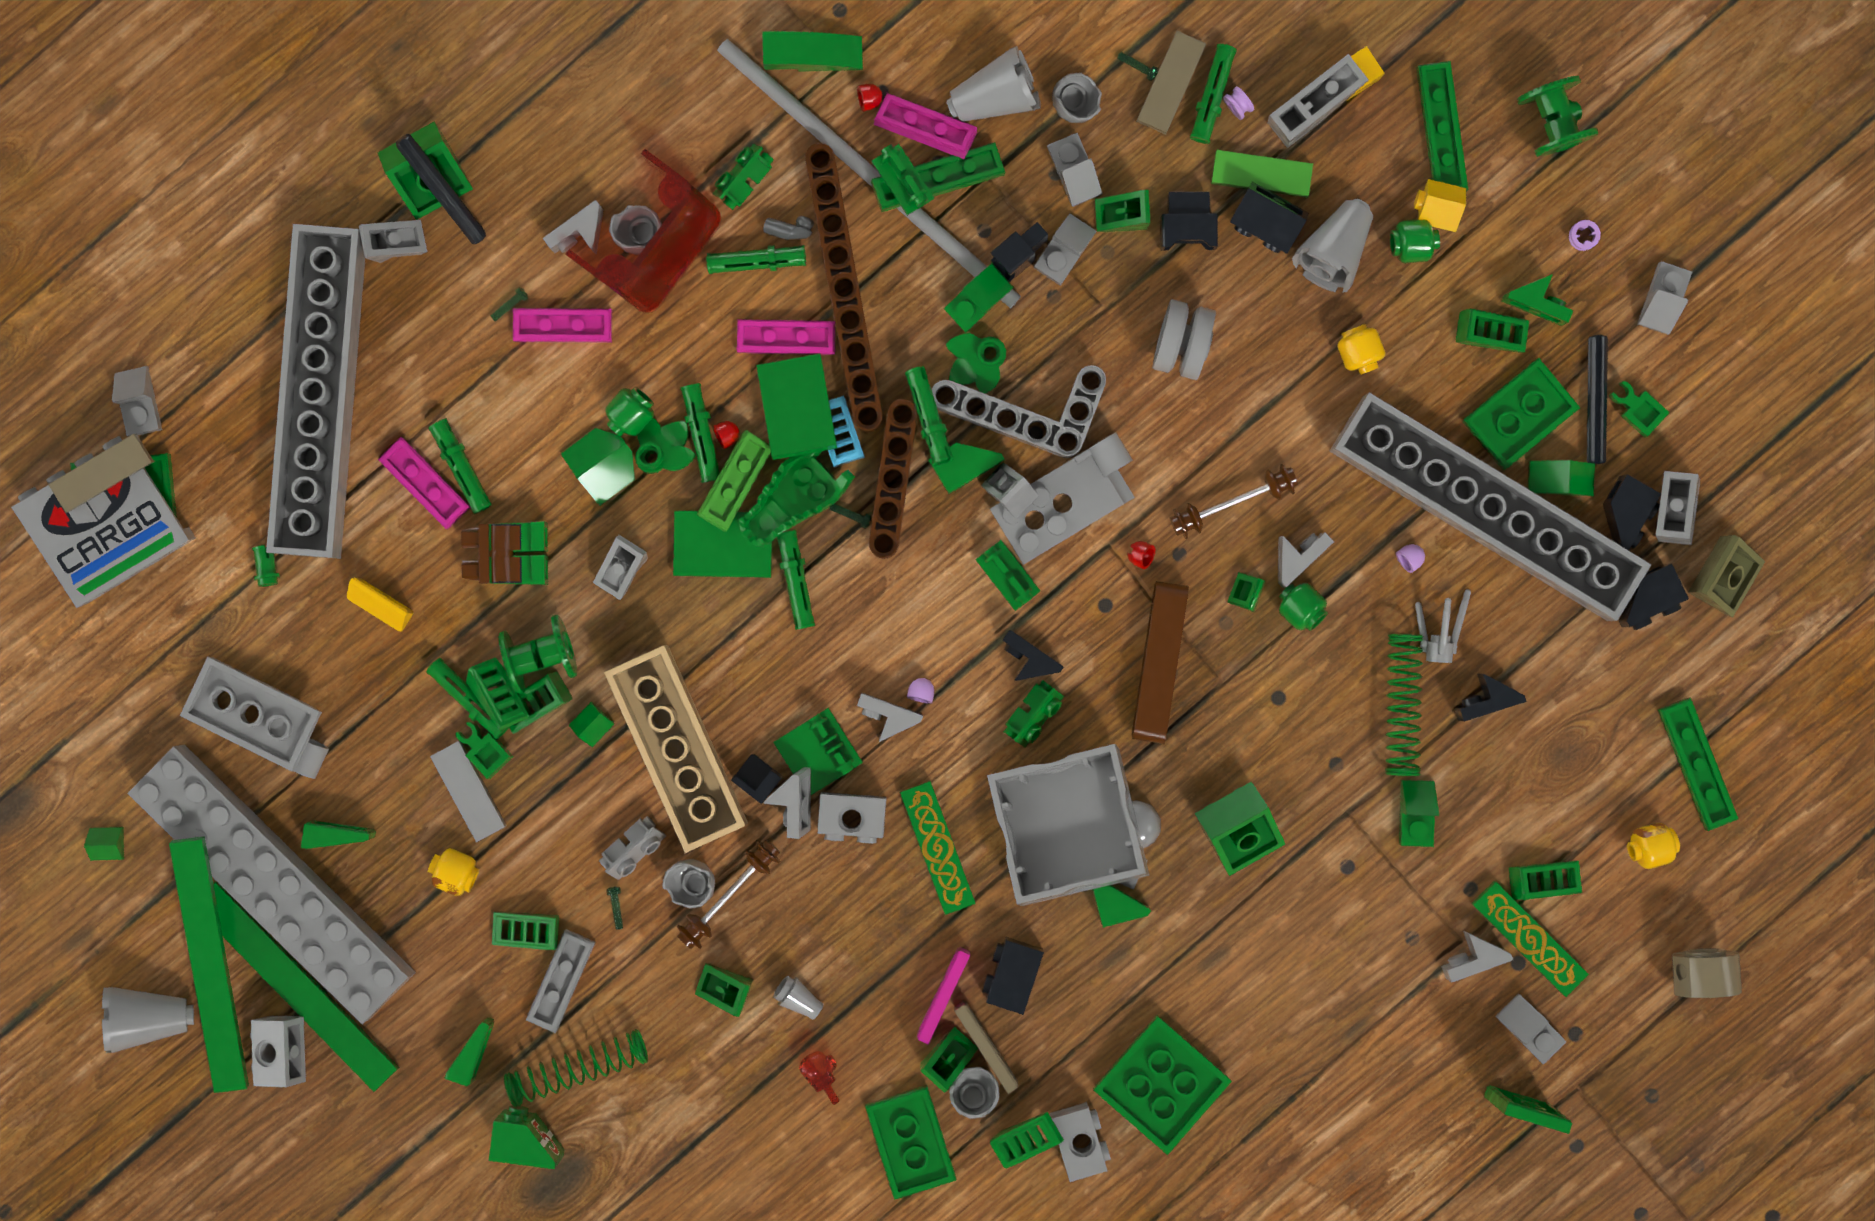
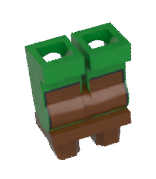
(497, 553)

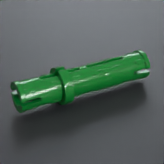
(1203, 130)
(756, 259)
(931, 423)
(700, 431)
(460, 466)
(795, 579)
(440, 672)

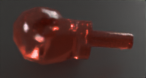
(818, 1072)

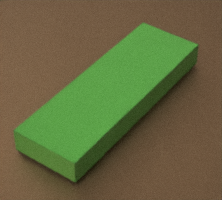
(1273, 174)
(735, 481)

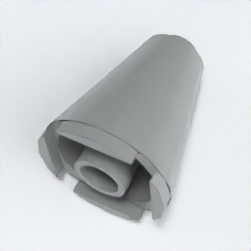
(996, 90)
(1336, 247)
(141, 1018)

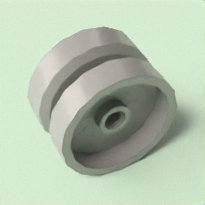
(1186, 340)

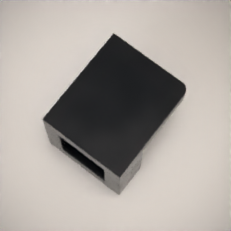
(757, 778)

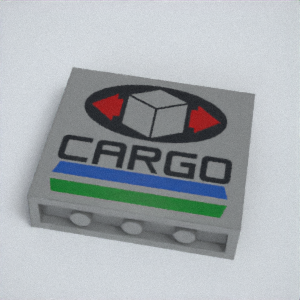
(105, 537)

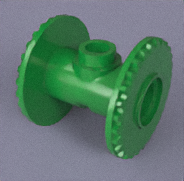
(1560, 115)
(537, 654)

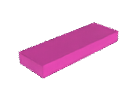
(925, 126)
(562, 325)
(786, 337)
(424, 483)
(943, 995)

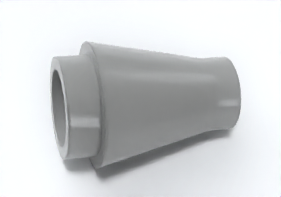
(797, 997)

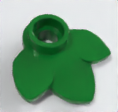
(971, 363)
(667, 443)

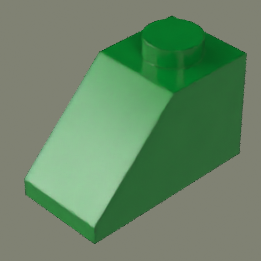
(966, 466)

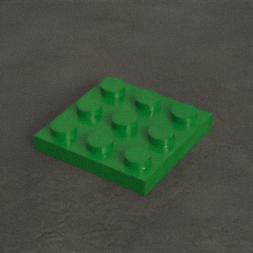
(1162, 1085)

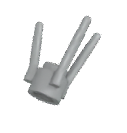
(1442, 646)

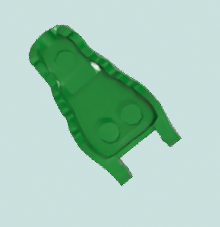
(795, 493)

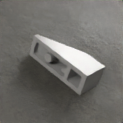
(1316, 101)

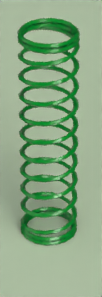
(1393, 639)
(637, 1049)

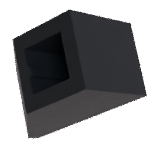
(1628, 509)
(1656, 593)

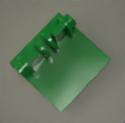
(819, 745)

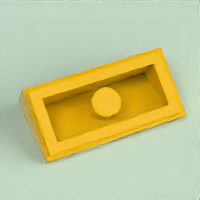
(378, 603)

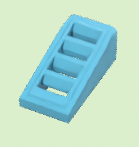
(852, 455)

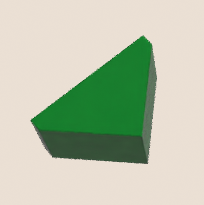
(1123, 212)
(1561, 477)
(1117, 906)
(724, 989)
(948, 1059)

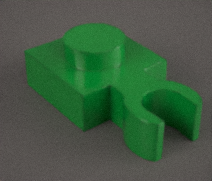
(1642, 412)
(486, 753)

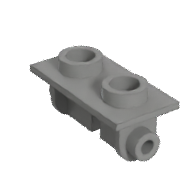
(622, 859)

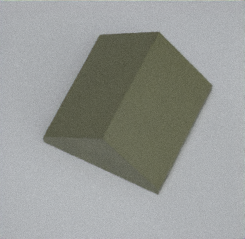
(1727, 575)

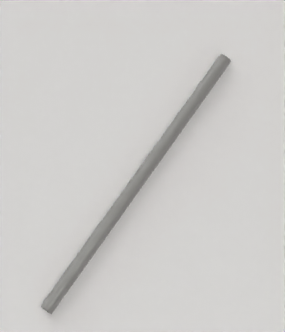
(851, 158)

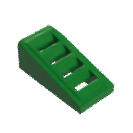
(1471, 330)
(491, 674)
(553, 693)
(325, 834)
(1524, 880)
(552, 930)
(467, 1063)
(1010, 1150)

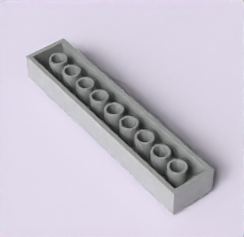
(316, 392)
(1490, 507)
(273, 883)

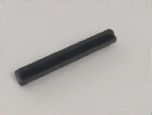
(440, 188)
(1597, 399)

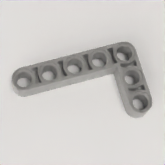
(1024, 417)

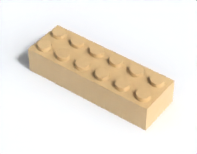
(676, 748)

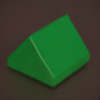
(1246, 592)
(591, 724)
(105, 843)

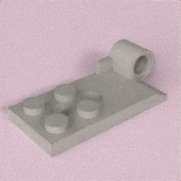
(1090, 483)
(278, 733)

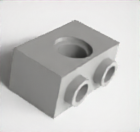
(1678, 507)
(870, 808)
(278, 1051)
(1081, 1161)

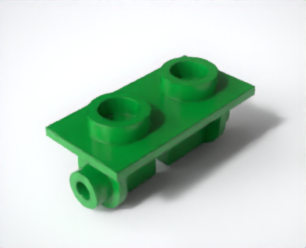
(749, 165)
(902, 179)
(1008, 575)
(1044, 704)

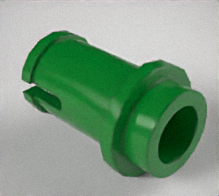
(265, 567)

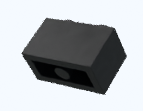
(1269, 218)
(1013, 975)

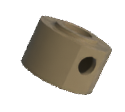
(1706, 973)

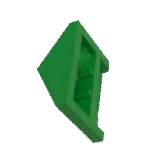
(601, 464)

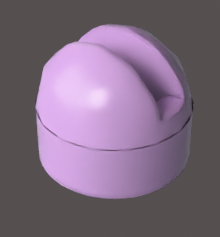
(1411, 557)
(921, 691)

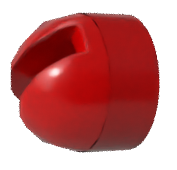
(869, 96)
(726, 433)
(1142, 554)

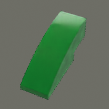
(811, 51)

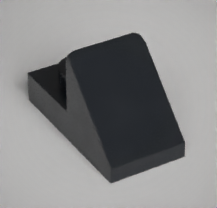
(1037, 663)
(1496, 698)

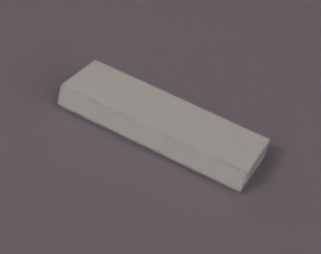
(468, 791)
(560, 981)

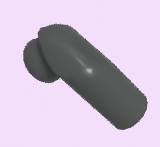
(788, 231)

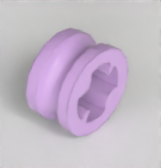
(1238, 103)
(1581, 226)

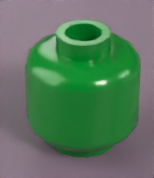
(1414, 241)
(629, 411)
(1302, 606)

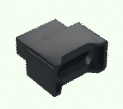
(1189, 221)
(1018, 251)

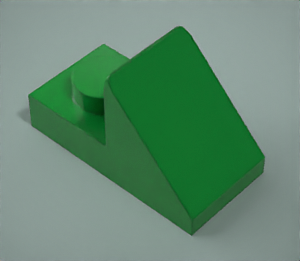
(978, 297)
(1531, 300)
(1417, 813)

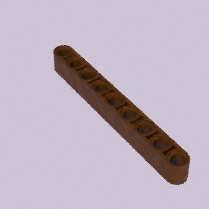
(843, 272)

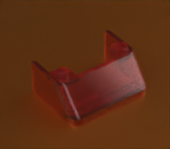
(669, 252)

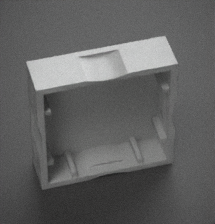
(1068, 825)

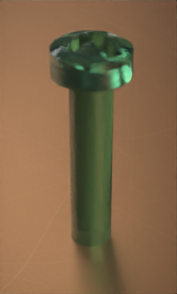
(1150, 72)
(520, 295)
(864, 520)
(613, 892)

